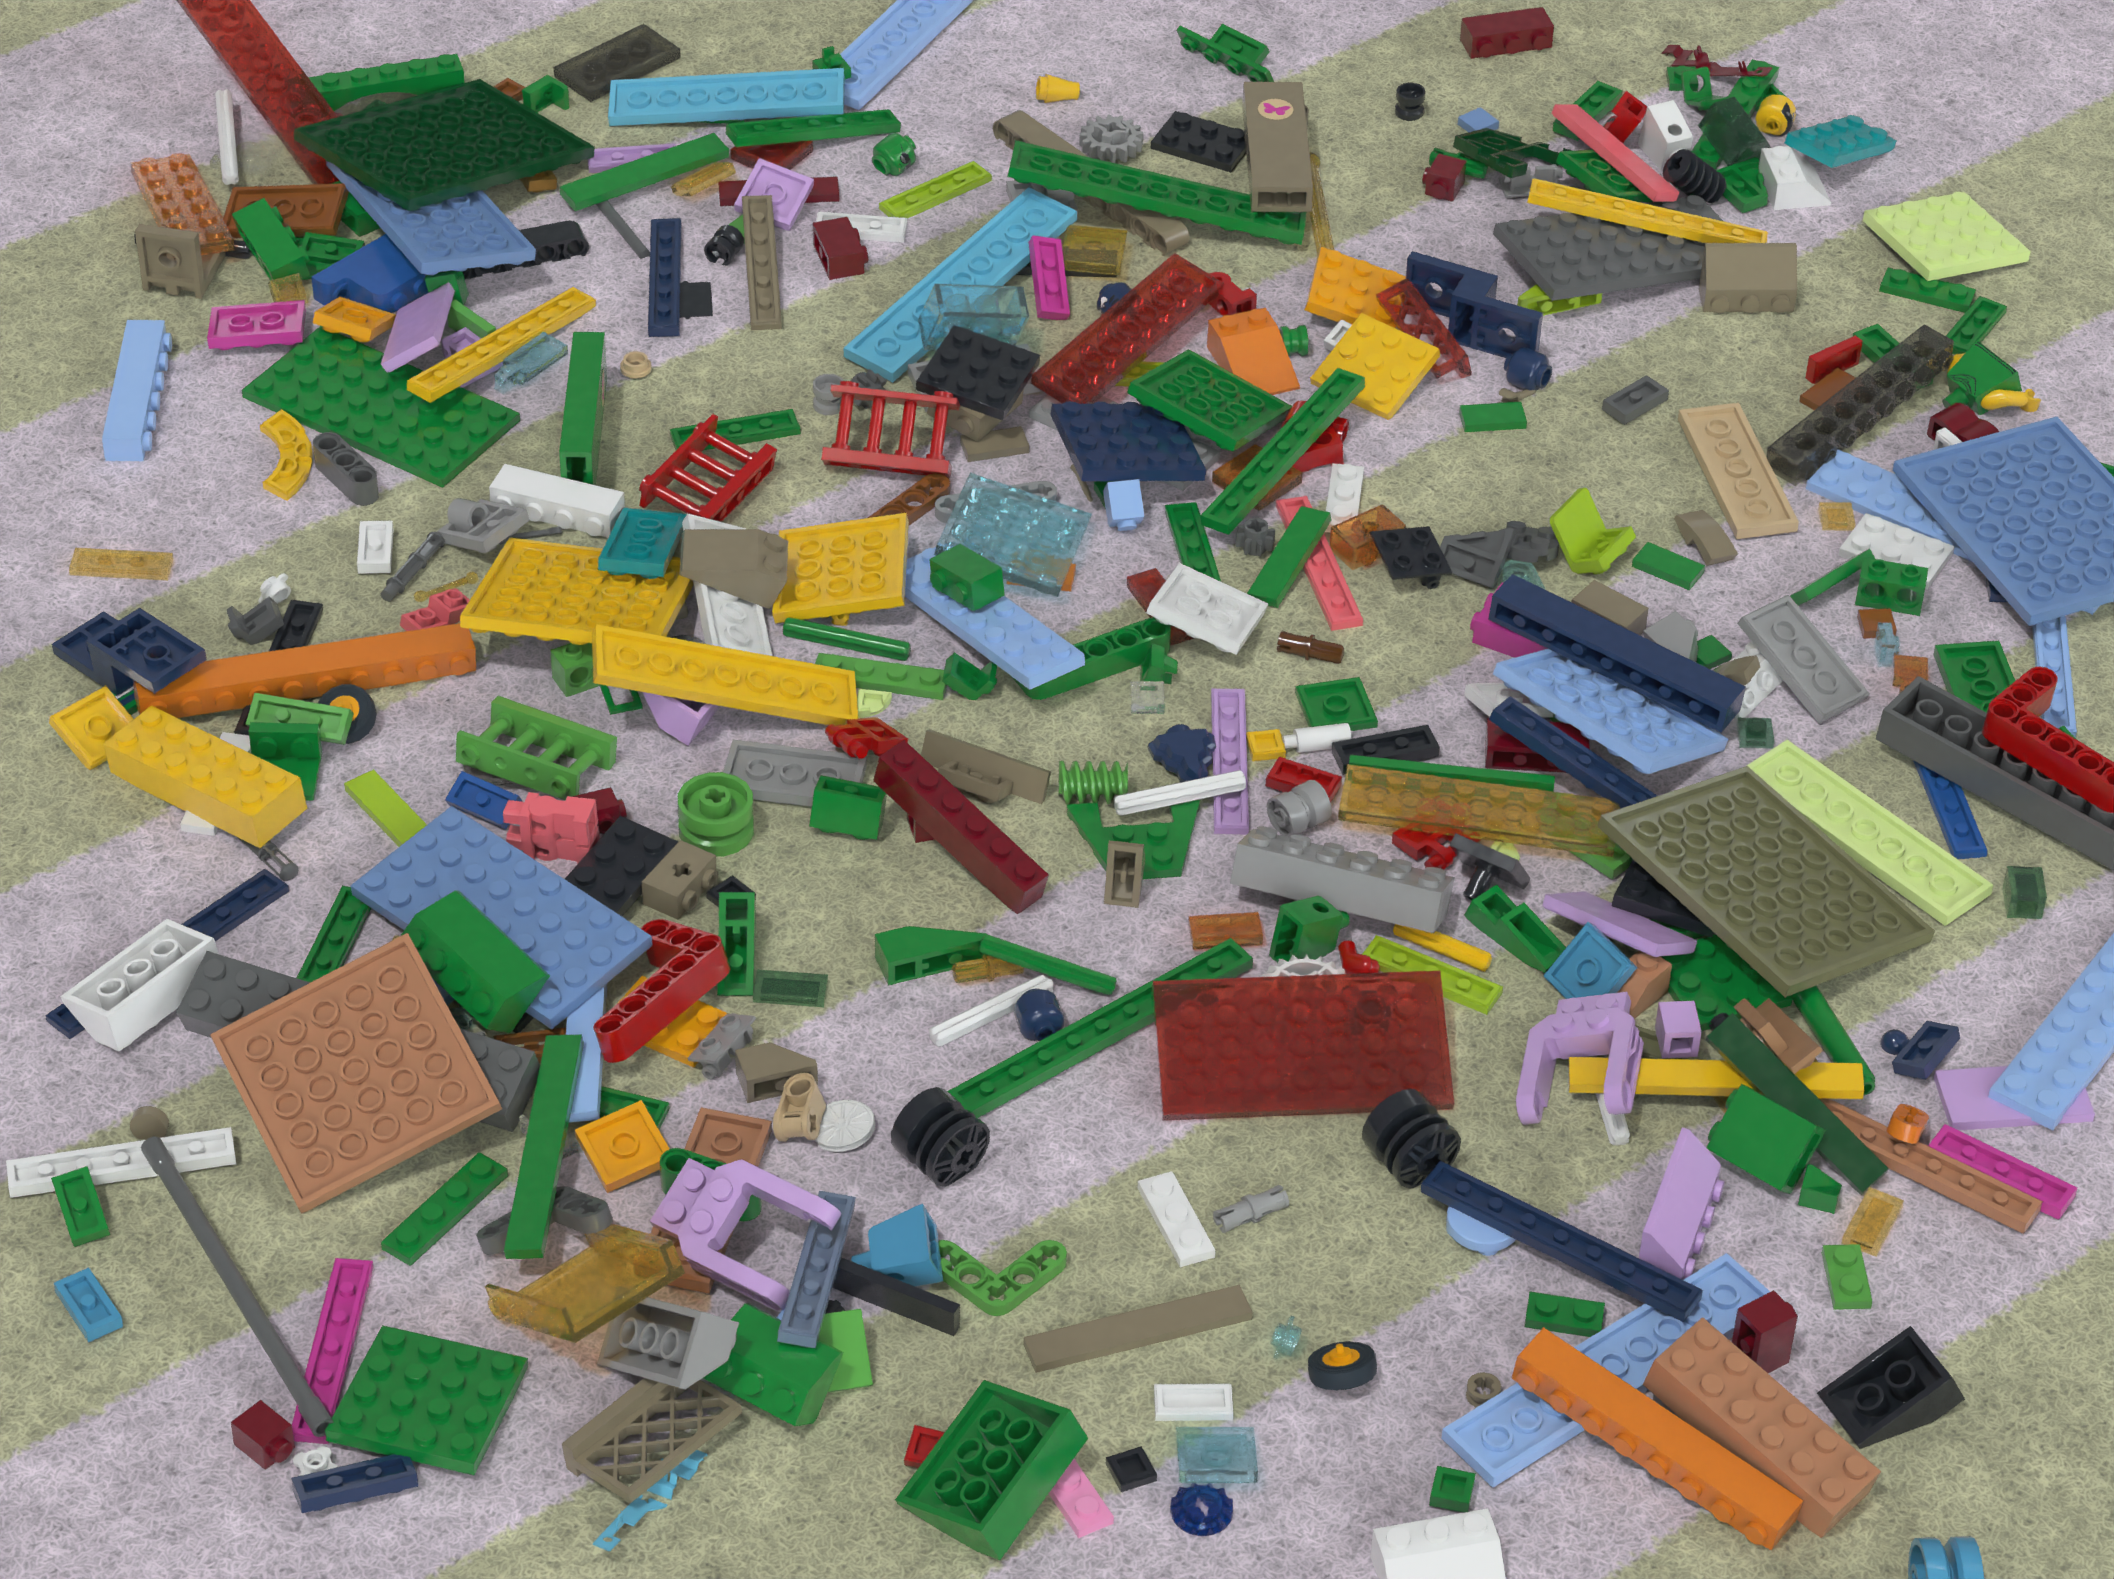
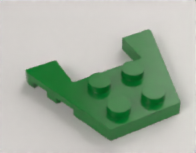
(1164, 843)

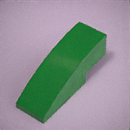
(1515, 928)

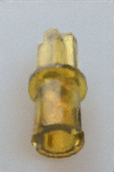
(984, 968)

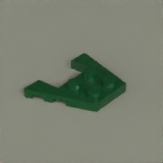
(1503, 150)

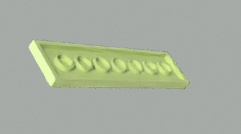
(1873, 835)

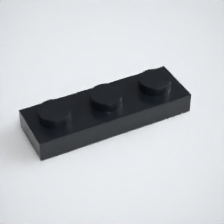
(1403, 744)

